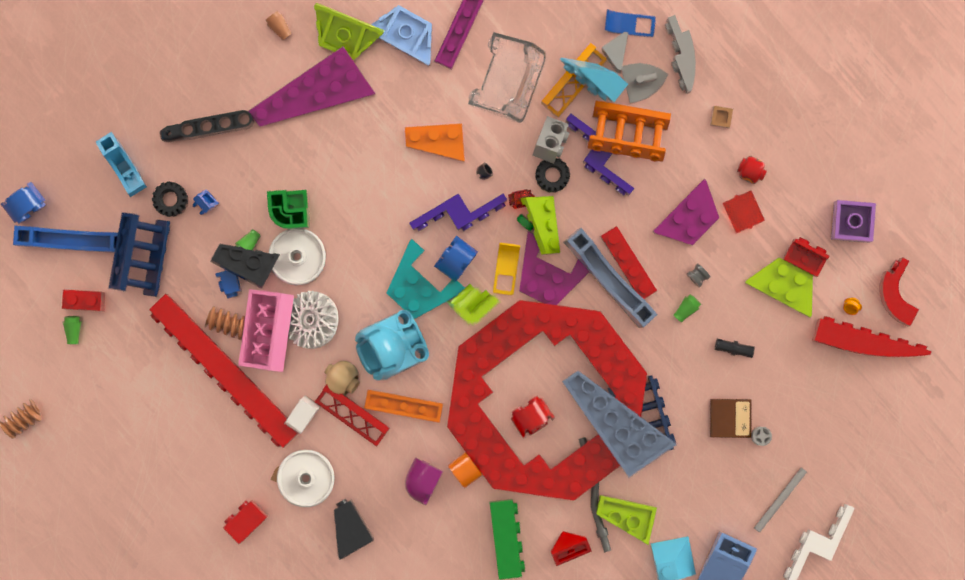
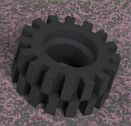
(552, 186)
(161, 191)

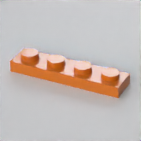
(403, 406)

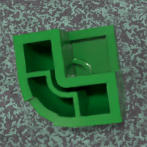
(289, 208)

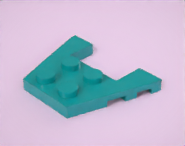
(415, 292)

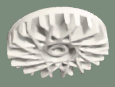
(311, 261)
(312, 320)
(300, 492)

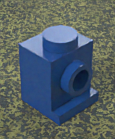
(229, 284)

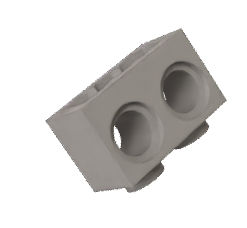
(550, 140)

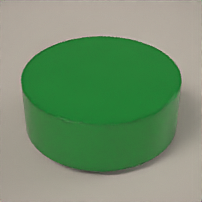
(525, 222)

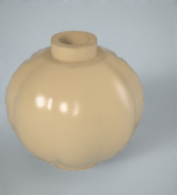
(342, 377)

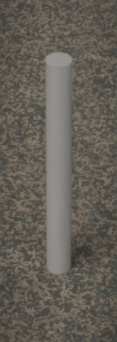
(780, 500)

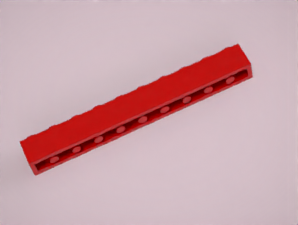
(220, 366)

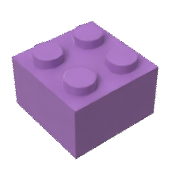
(853, 221)

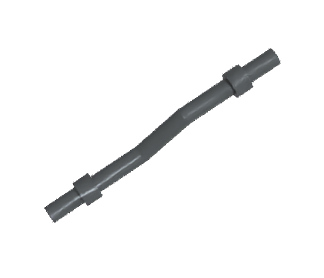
(601, 530)

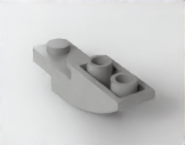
(685, 61)

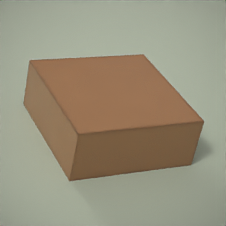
(721, 117)

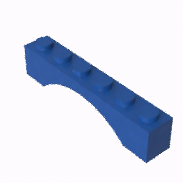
(64, 239)

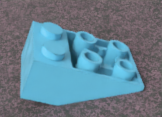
(597, 78)

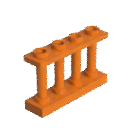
(631, 115)

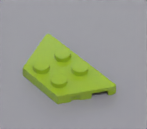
(343, 30)
(785, 284)

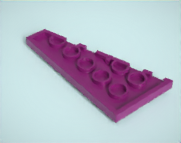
(320, 87)

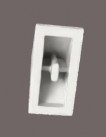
(302, 414)

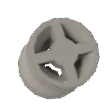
(764, 436)

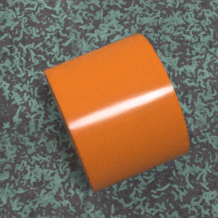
(465, 470)

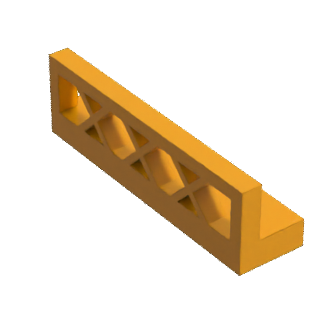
(564, 80)

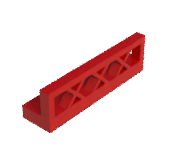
(344, 400)

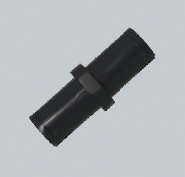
(734, 348)

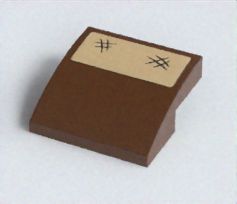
(730, 418)

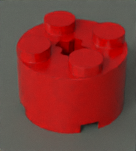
(532, 417)

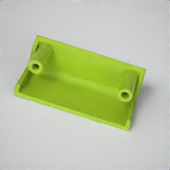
(472, 304)

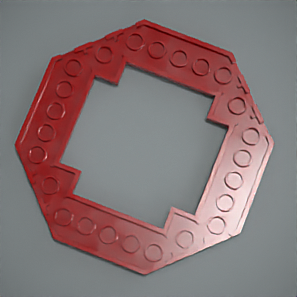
(498, 342)

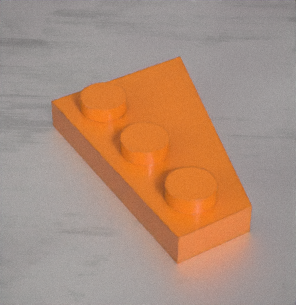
(437, 139)

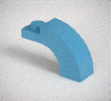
(121, 164)

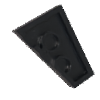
(245, 263)

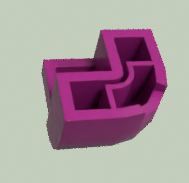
(421, 480)

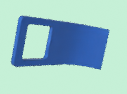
(624, 22)

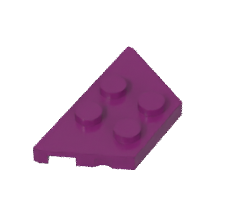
(690, 217)

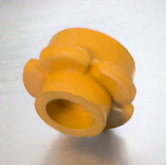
(852, 306)

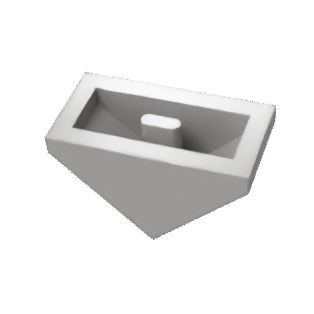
(615, 51)

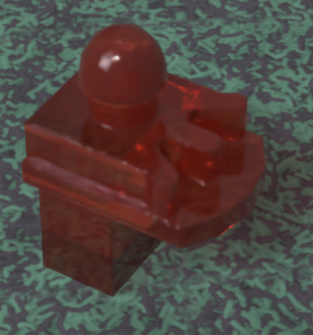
(514, 198)

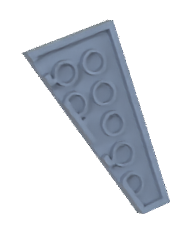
(624, 432)

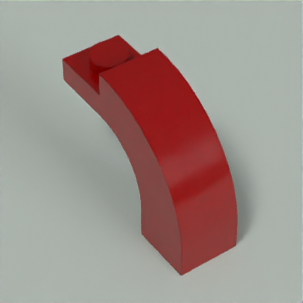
(890, 295)

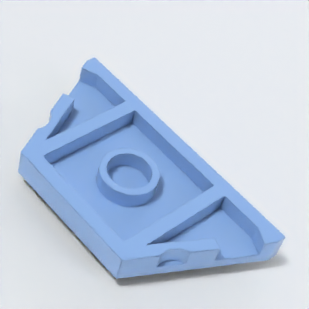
(407, 33)

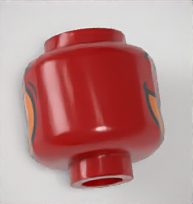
(751, 170)

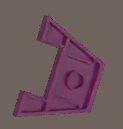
(545, 280)

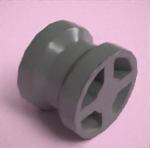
(698, 275)

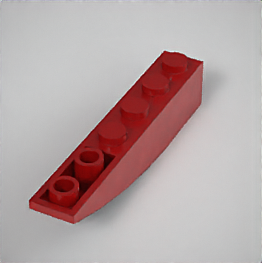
(862, 341)

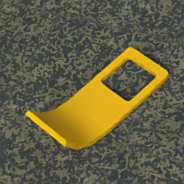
(507, 265)

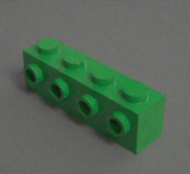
(505, 539)

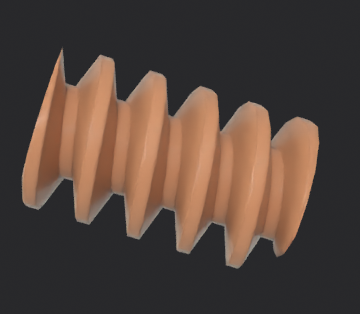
(225, 322)
(21, 419)

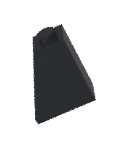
(350, 529)

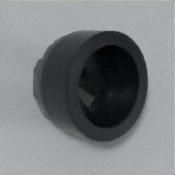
(485, 171)

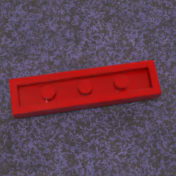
(628, 262)

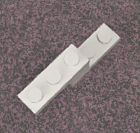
(819, 544)

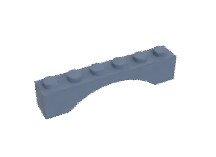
(591, 257)

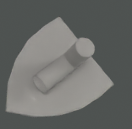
(642, 80)

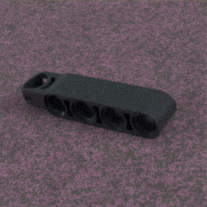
(177, 130)

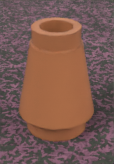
(278, 24)

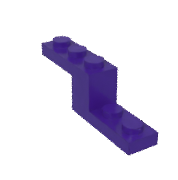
(596, 159)
(458, 213)

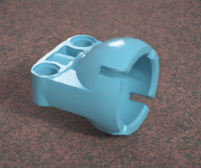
(390, 346)

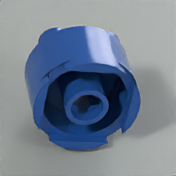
(23, 202)
(456, 258)

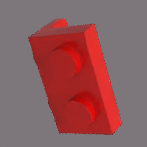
(806, 257)

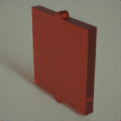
(743, 211)

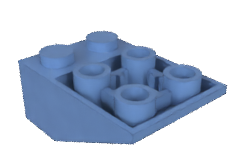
(727, 559)

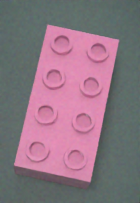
(266, 330)

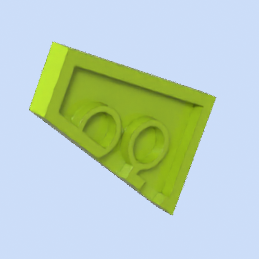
(543, 217)
(629, 516)

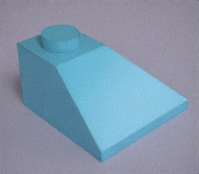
(673, 559)

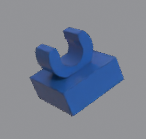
(205, 201)

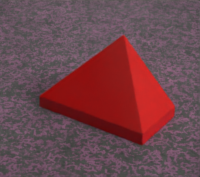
(569, 547)

